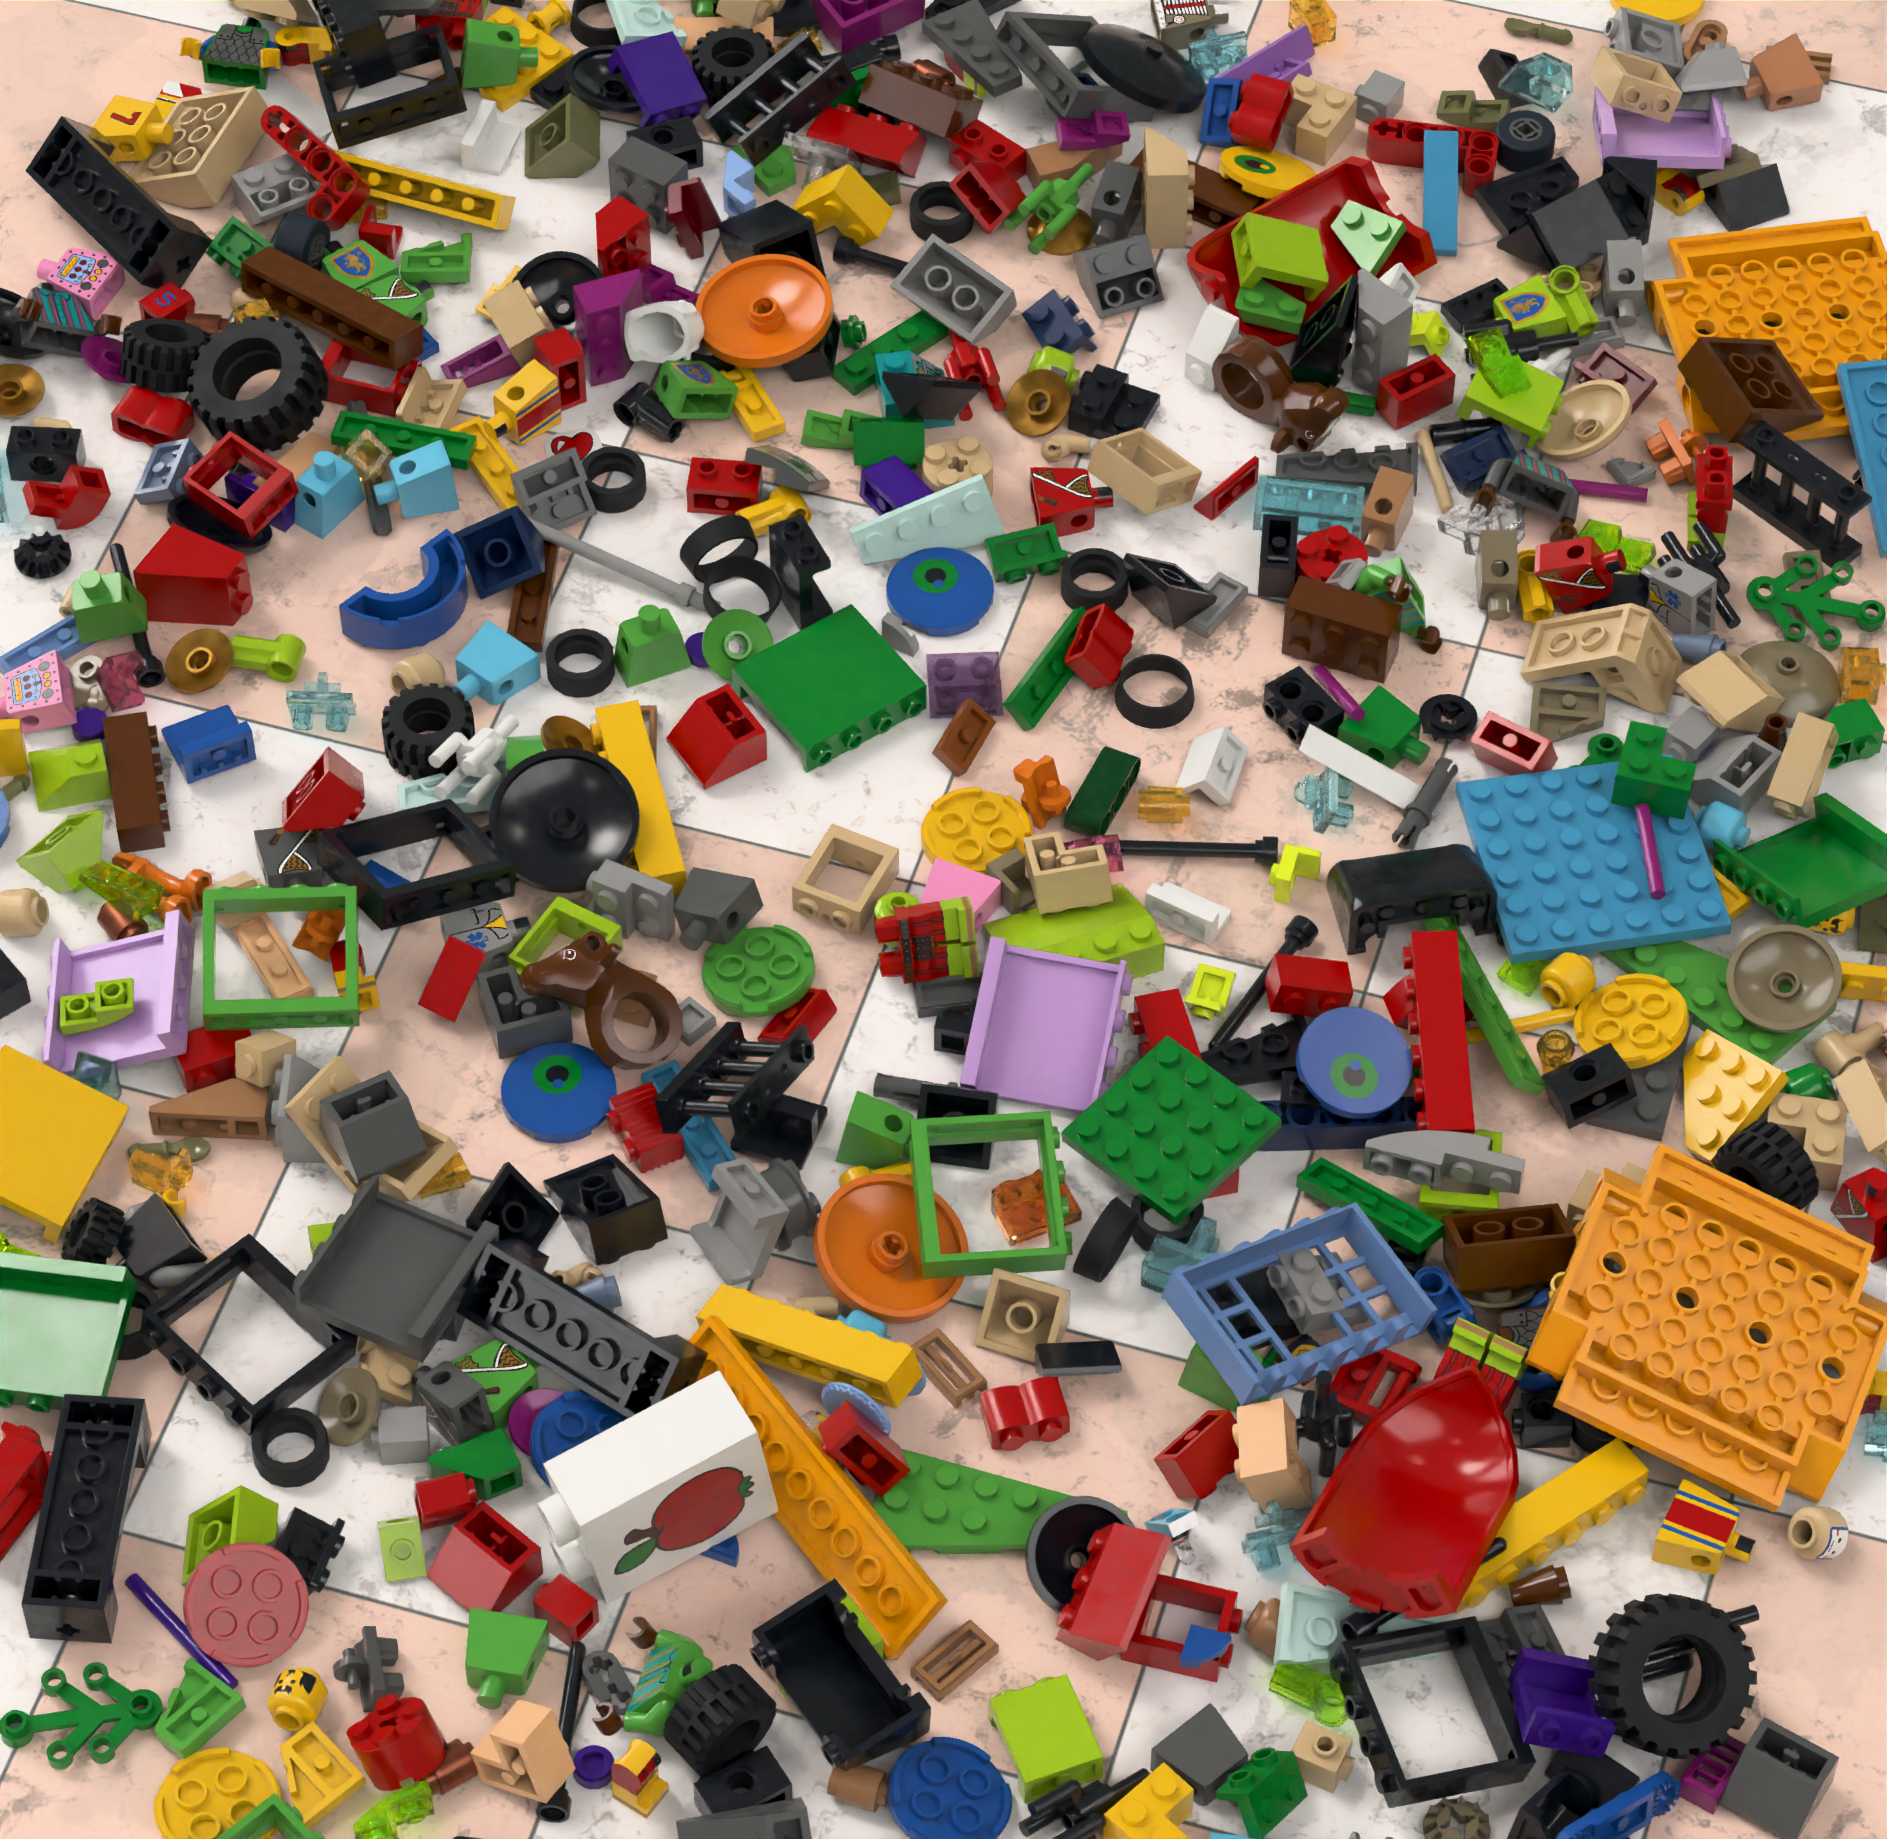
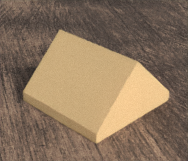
(1022, 1314)

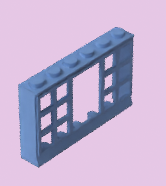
(1231, 1354)

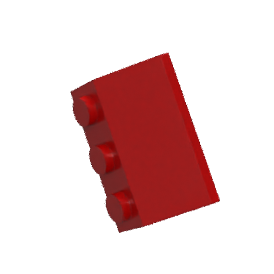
(871, 138)
(324, 795)
(1111, 1590)

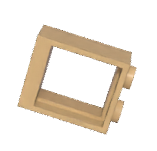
(1633, 80)
(1144, 471)
(1802, 766)
(855, 851)
(1865, 1096)

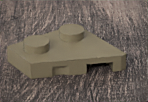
(1740, 163)
(1566, 709)

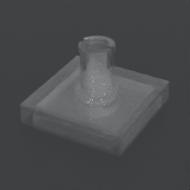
(820, 155)

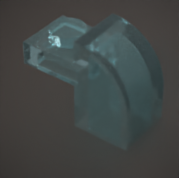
(1168, 1254)

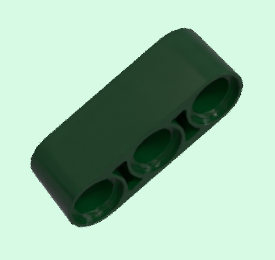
(1102, 792)

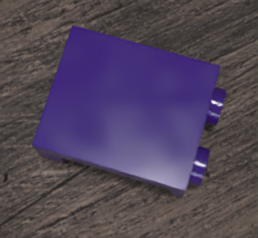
(659, 78)
(1556, 1703)

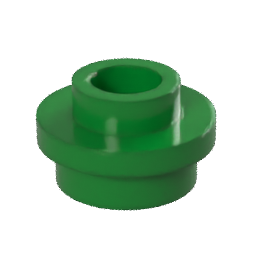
(853, 332)

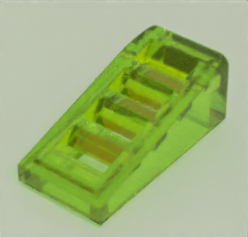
(123, 889)

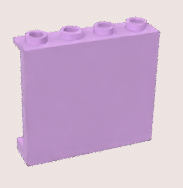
(1689, 141)
(162, 994)
(1045, 1027)

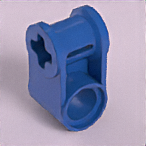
(1446, 1300)

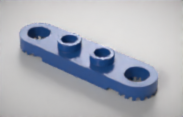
(1627, 1811)

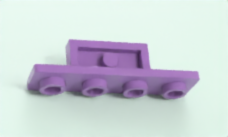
(1278, 60)

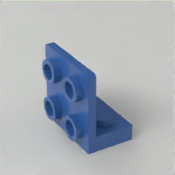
(209, 743)

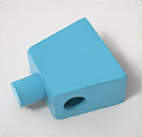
(420, 482)
(327, 494)
(495, 666)

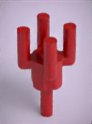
(974, 365)

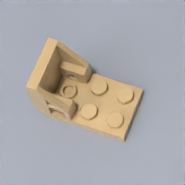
(1618, 646)
(398, 1182)

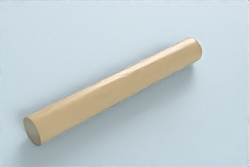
(1434, 470)

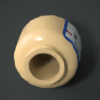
(1818, 1533)

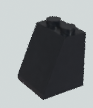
(770, 230)

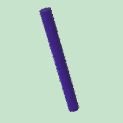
(177, 1628)

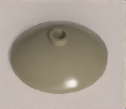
(1798, 675)
(1779, 958)

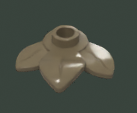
(85, 687)

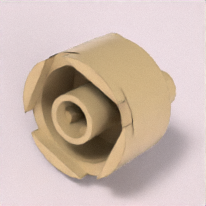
(956, 461)

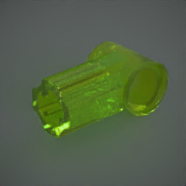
(1310, 1690)

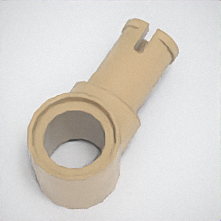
(1840, 1051)

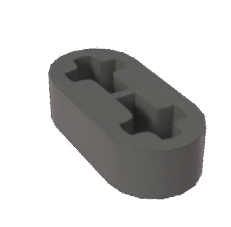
(618, 1680)

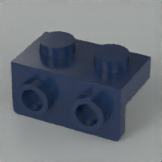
(1057, 324)
(1472, 459)

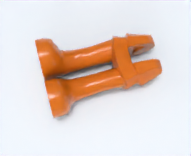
(184, 894)

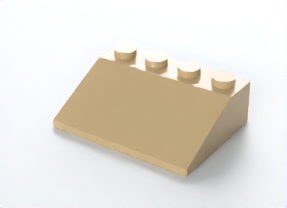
(208, 146)

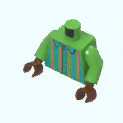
(1395, 584)
(665, 1677)

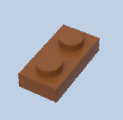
(963, 737)

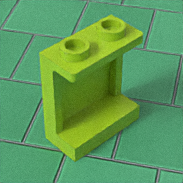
(1279, 252)
(1523, 410)
(1046, 1736)

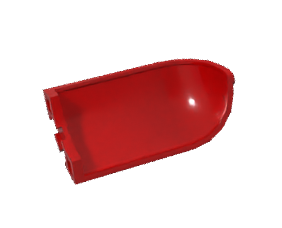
(1317, 206)
(1415, 1500)

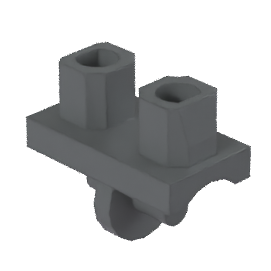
(363, 1668)

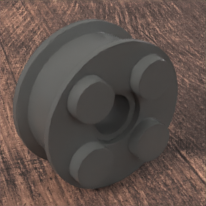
(803, 1205)

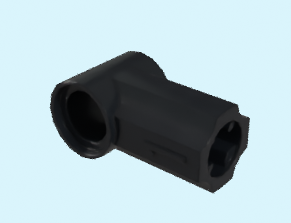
(643, 408)

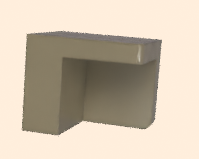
(1015, 886)

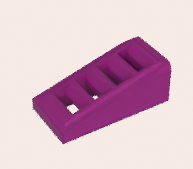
(497, 359)
(1700, 1793)

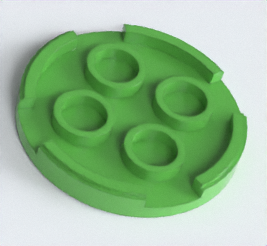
(758, 971)

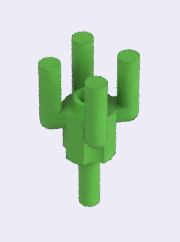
(1053, 204)

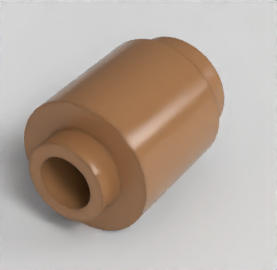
(859, 1787)

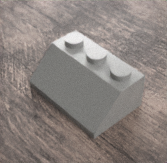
(955, 291)
(1379, 332)

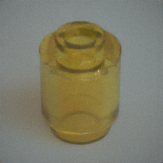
(1163, 804)

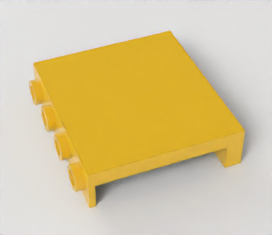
(50, 1139)

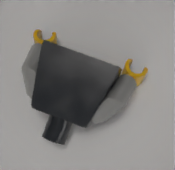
(158, 1244)

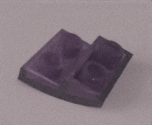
(960, 677)

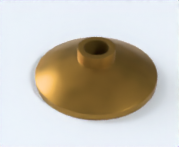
(1073, 237)
(19, 389)
(1027, 397)
(199, 660)
(567, 733)

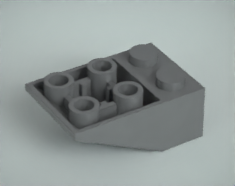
(766, 1821)

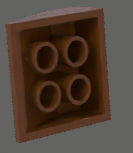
(1745, 384)

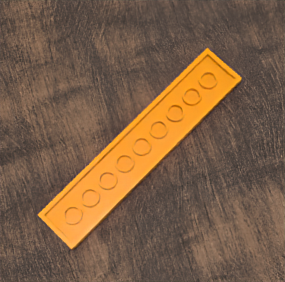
(823, 1505)

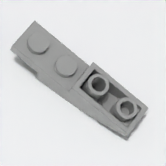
(1432, 1154)

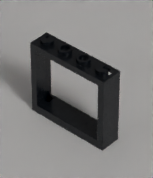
(400, 110)
(426, 897)
(277, 1282)
(1484, 1684)

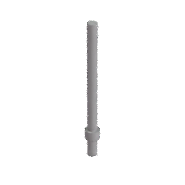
(682, 593)

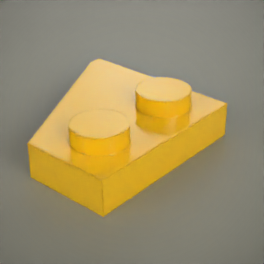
(318, 1773)

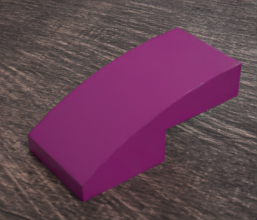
(1101, 131)
(660, 286)

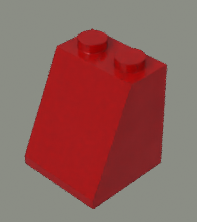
(194, 580)

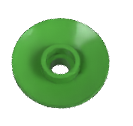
(735, 625)

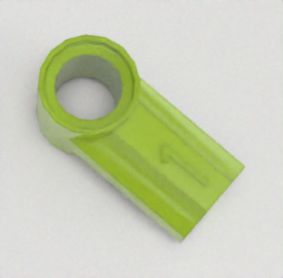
(1574, 301)
(278, 658)

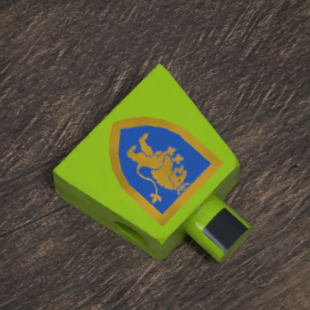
(1531, 307)

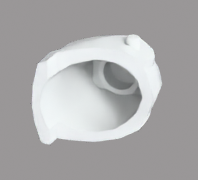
(663, 331)

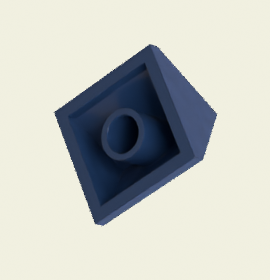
(502, 551)

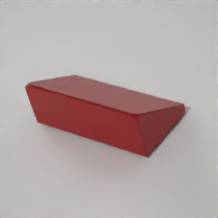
(1229, 490)
(452, 978)
(812, 1010)

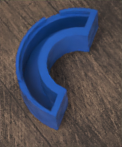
(414, 615)

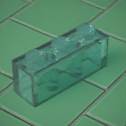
(1314, 502)

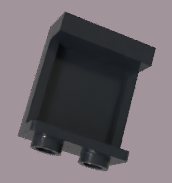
(794, 560)

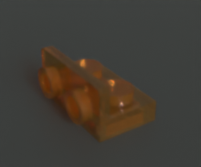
(1021, 1207)

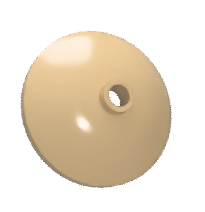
(1587, 420)

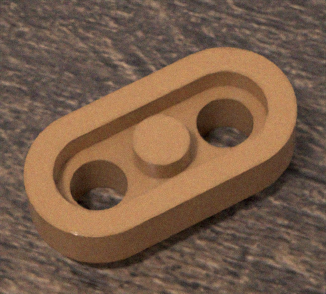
(1704, 33)

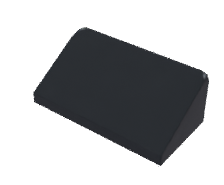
(1493, 69)
(1076, 1358)
(1603, 1773)

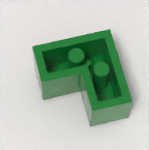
(1649, 776)

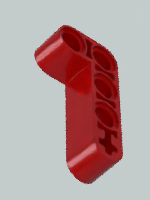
(1402, 145)
(313, 159)

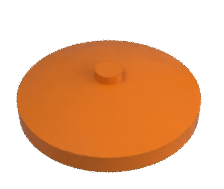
(765, 310)
(872, 1250)

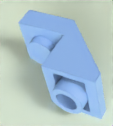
(738, 185)

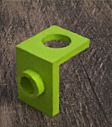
(402, 1548)

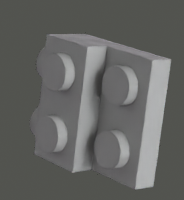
(1646, 38)
(632, 900)
(1309, 1293)

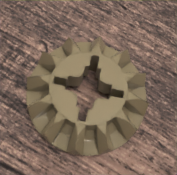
(1439, 1817)

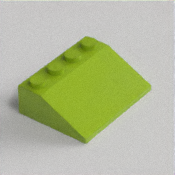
(1096, 933)

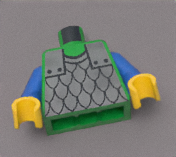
(236, 55)

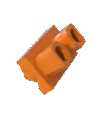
(1682, 450)
(1042, 790)
(320, 932)

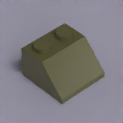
(563, 141)

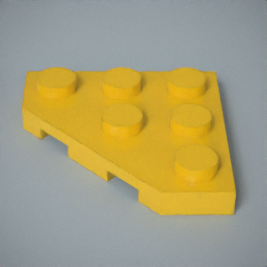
(550, 58)
(1724, 1093)

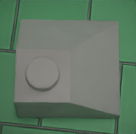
(1712, 69)

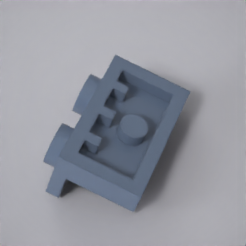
(165, 471)

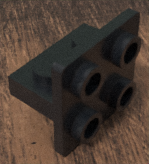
(784, 1131)

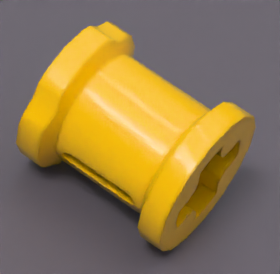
(550, 16)

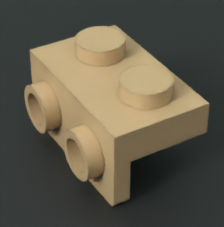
(431, 401)
(390, 1370)

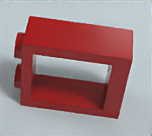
(377, 398)
(261, 505)
(21, 1487)
(1166, 1654)

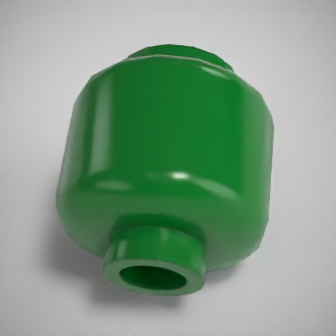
(1809, 1082)

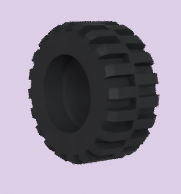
(239, 355)
(1722, 1684)

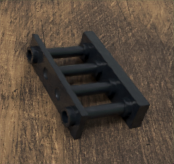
(769, 83)
(1787, 513)
(723, 1058)

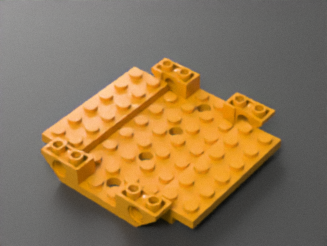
(1787, 278)
(1694, 1377)

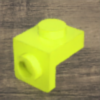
(1430, 331)
(1294, 862)
(1210, 992)

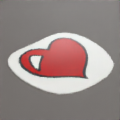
(583, 439)

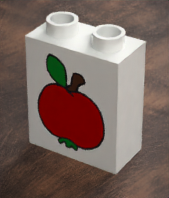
(657, 1489)

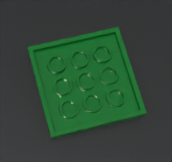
(1171, 1130)

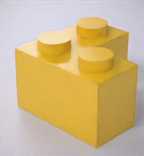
(846, 202)
(1152, 1808)

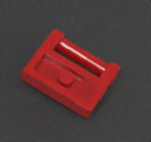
(1360, 1379)

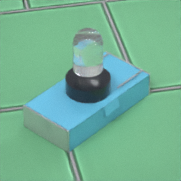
(1176, 1525)

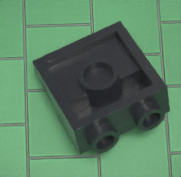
(1110, 404)

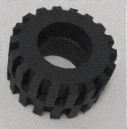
(727, 59)
(160, 353)
(422, 711)
(1770, 1162)
(719, 1719)

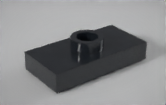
(1474, 305)

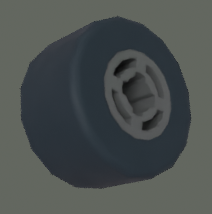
(1524, 140)
(303, 239)

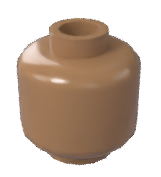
(1263, 1626)

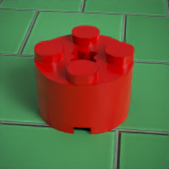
(1324, 551)
(397, 1742)

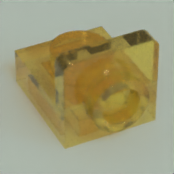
(157, 1174)

